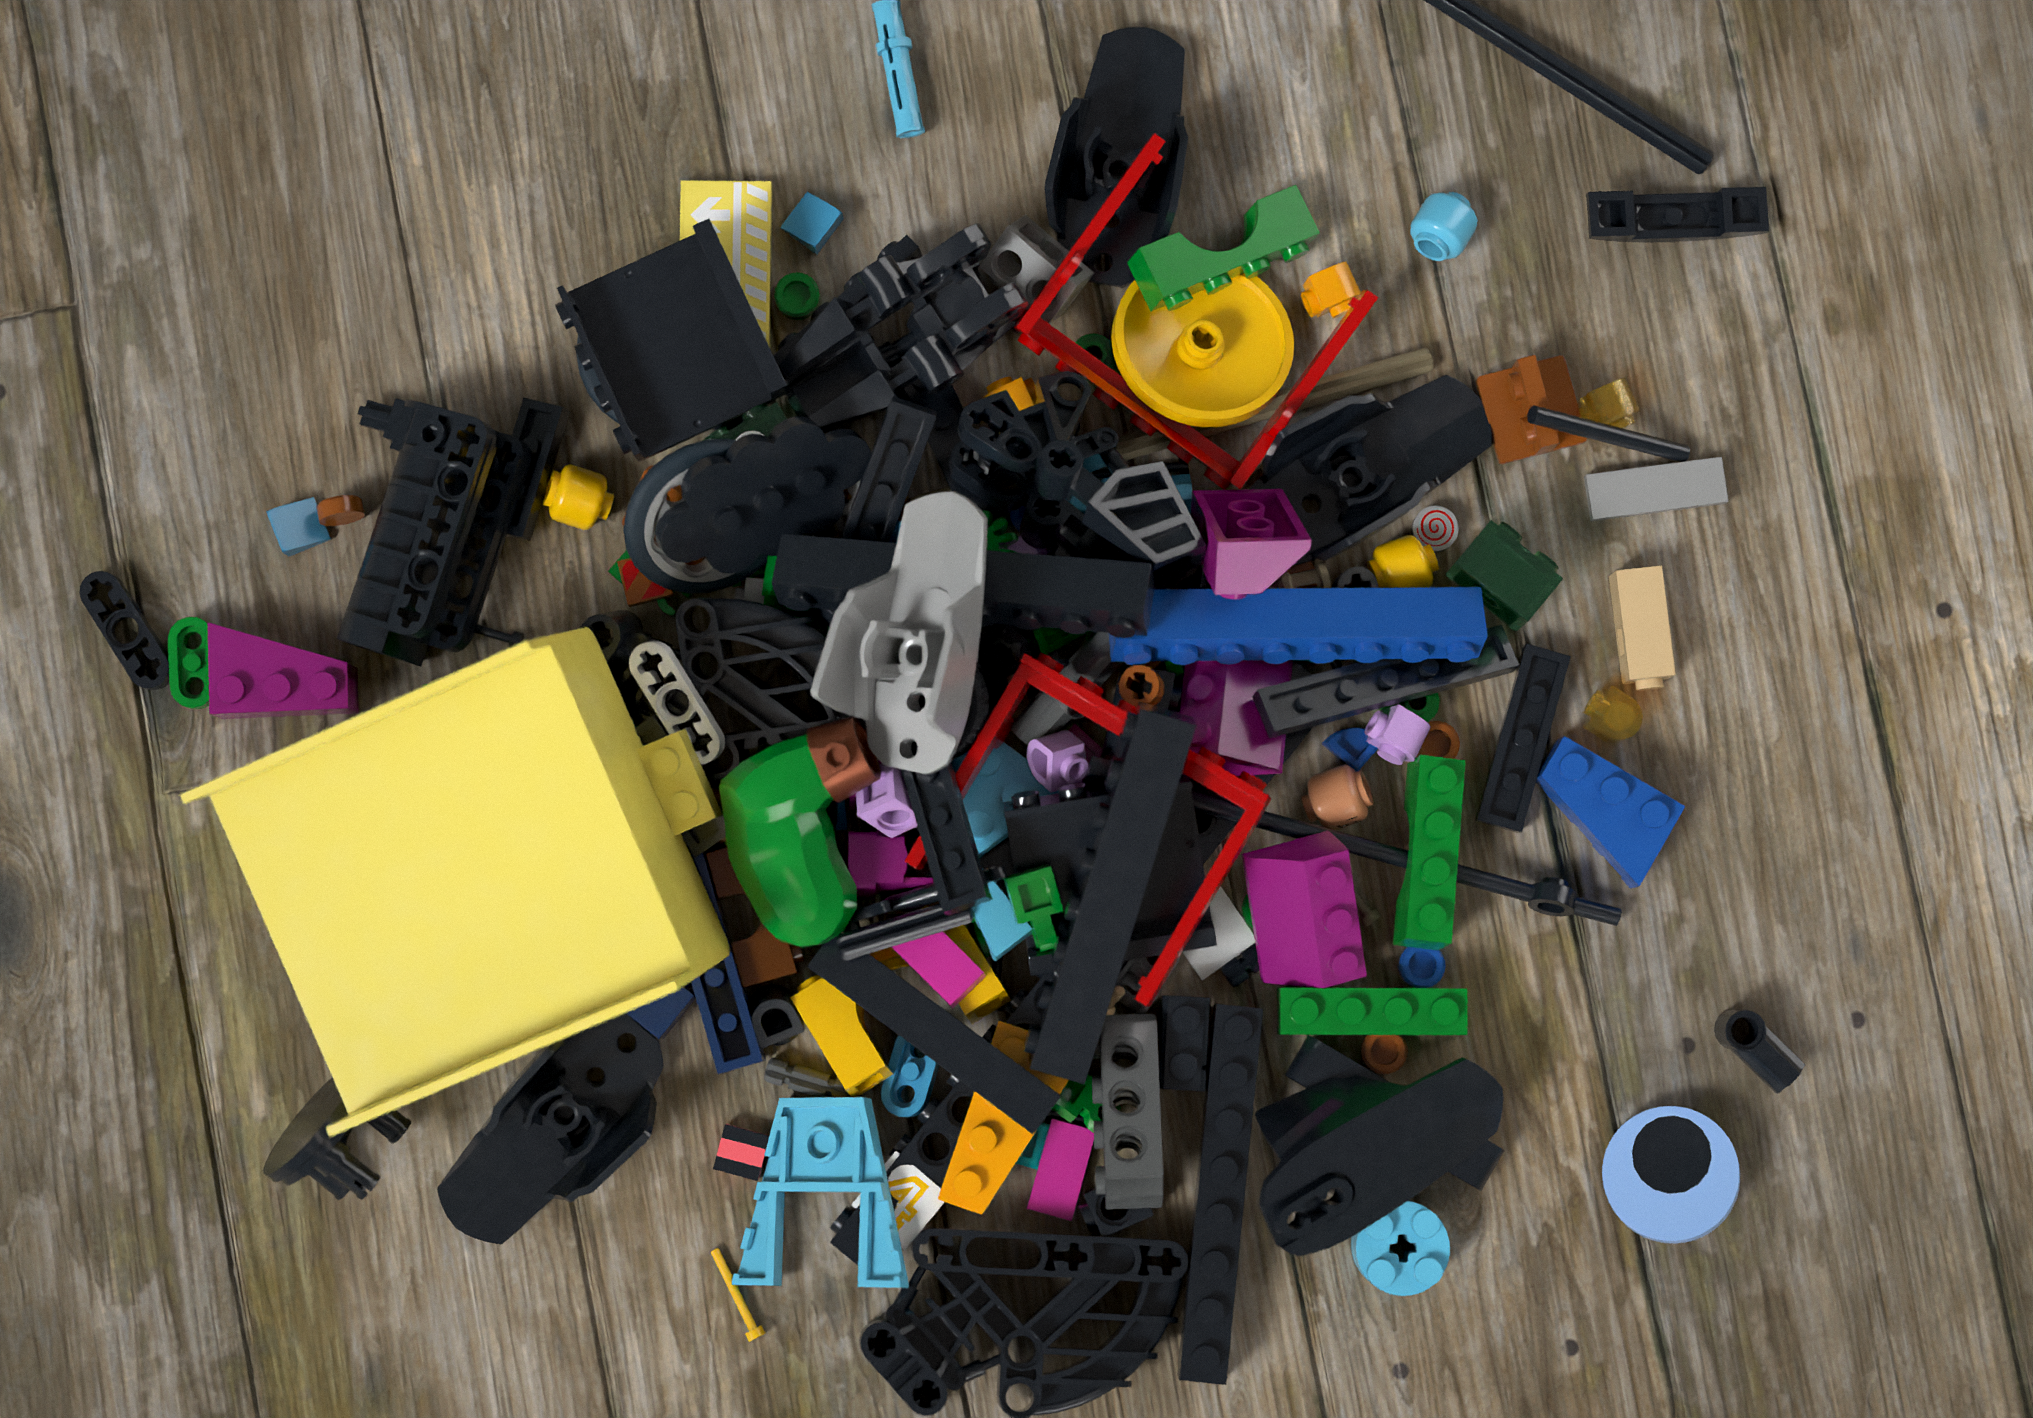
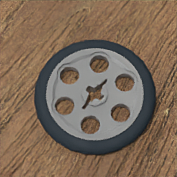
(648, 506)

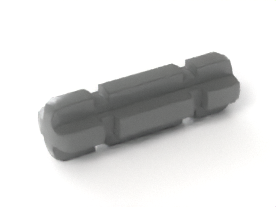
(803, 1079)

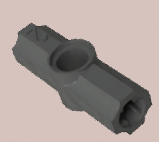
(1046, 714)

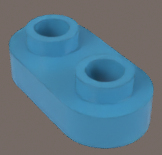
(912, 1072)

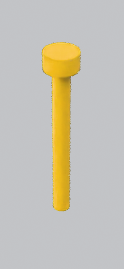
(754, 1331)

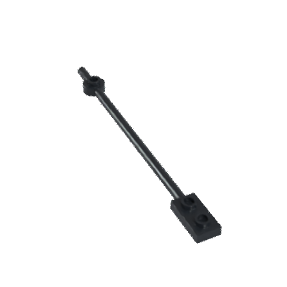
(1547, 897)

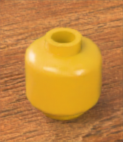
(578, 497)
(1403, 563)

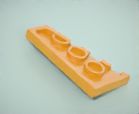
(989, 1138)

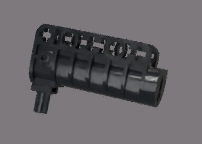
(430, 530)

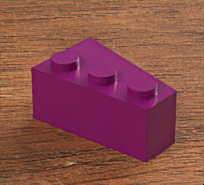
(274, 679)

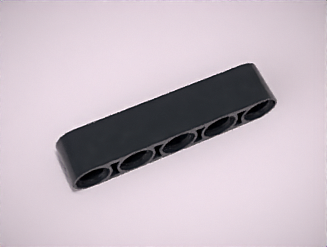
(1319, 1062)

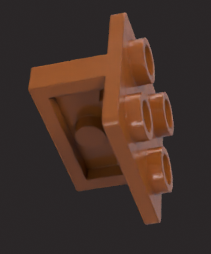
(1511, 394)

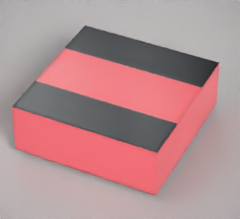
(741, 1152)

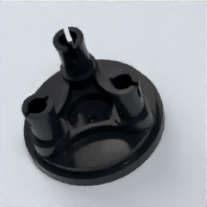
(310, 1151)

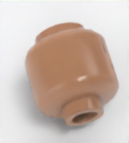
(1338, 797)

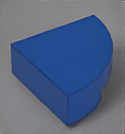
(1350, 747)

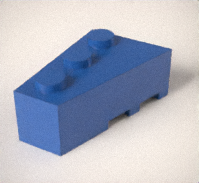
(1610, 807)

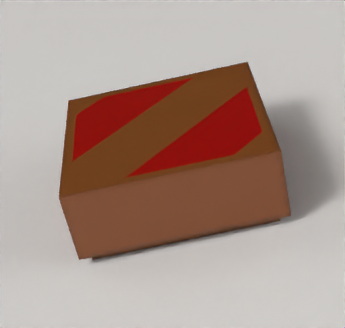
(637, 587)

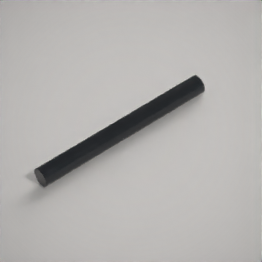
(1608, 434)

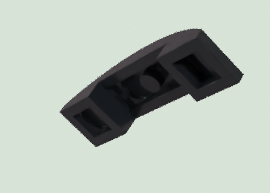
(1677, 216)

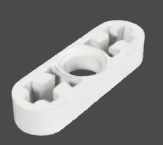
(667, 667)

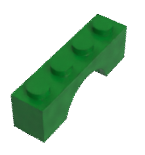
(1176, 268)
(1429, 886)
(1372, 1011)

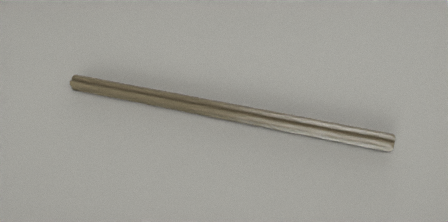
(1326, 390)

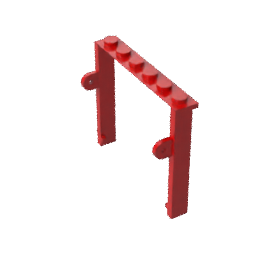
(1112, 389)
(1202, 767)

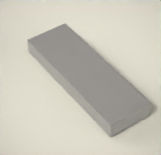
(1656, 489)

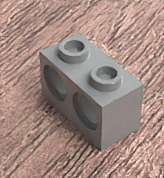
(1039, 259)

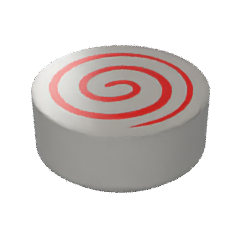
(1435, 527)

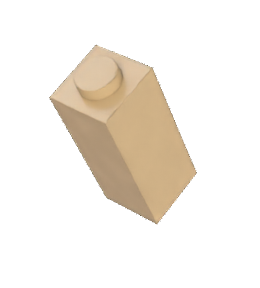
(1642, 627)

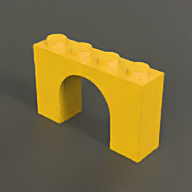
(840, 1024)

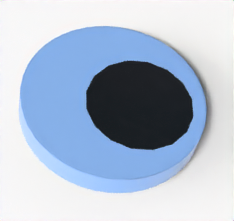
(1671, 1174)

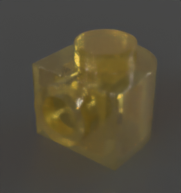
(1610, 404)
(1612, 715)

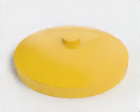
(1208, 359)

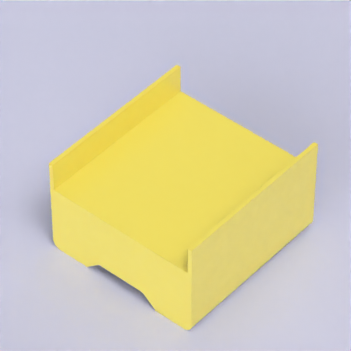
(475, 870)

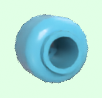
(1443, 226)

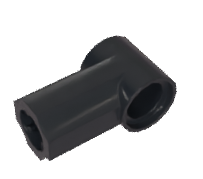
(1760, 1050)

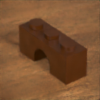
(761, 955)

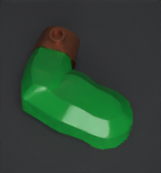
(783, 836)

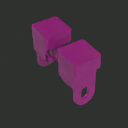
(878, 862)

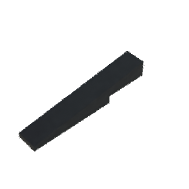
(938, 1035)

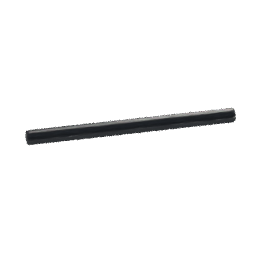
(1578, 82)

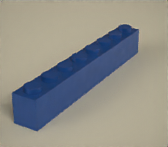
(1310, 626)

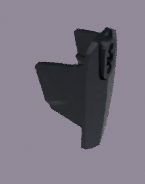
(1127, 100)
(1373, 459)
(556, 1130)
(1369, 1148)

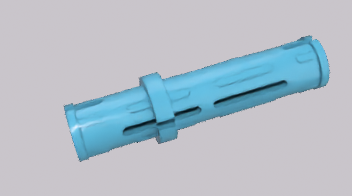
(895, 49)

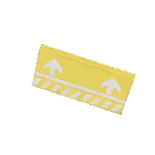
(744, 226)

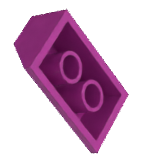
(1248, 538)
(1227, 716)
(1304, 912)

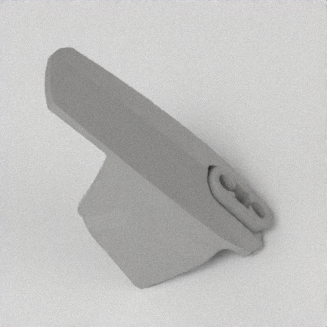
(913, 637)

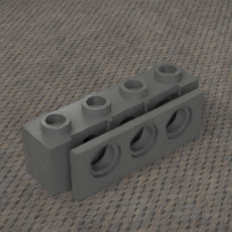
(1135, 1180)

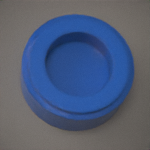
(1421, 967)

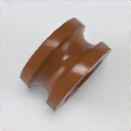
(1150, 676)

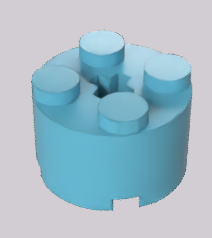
(1420, 1265)

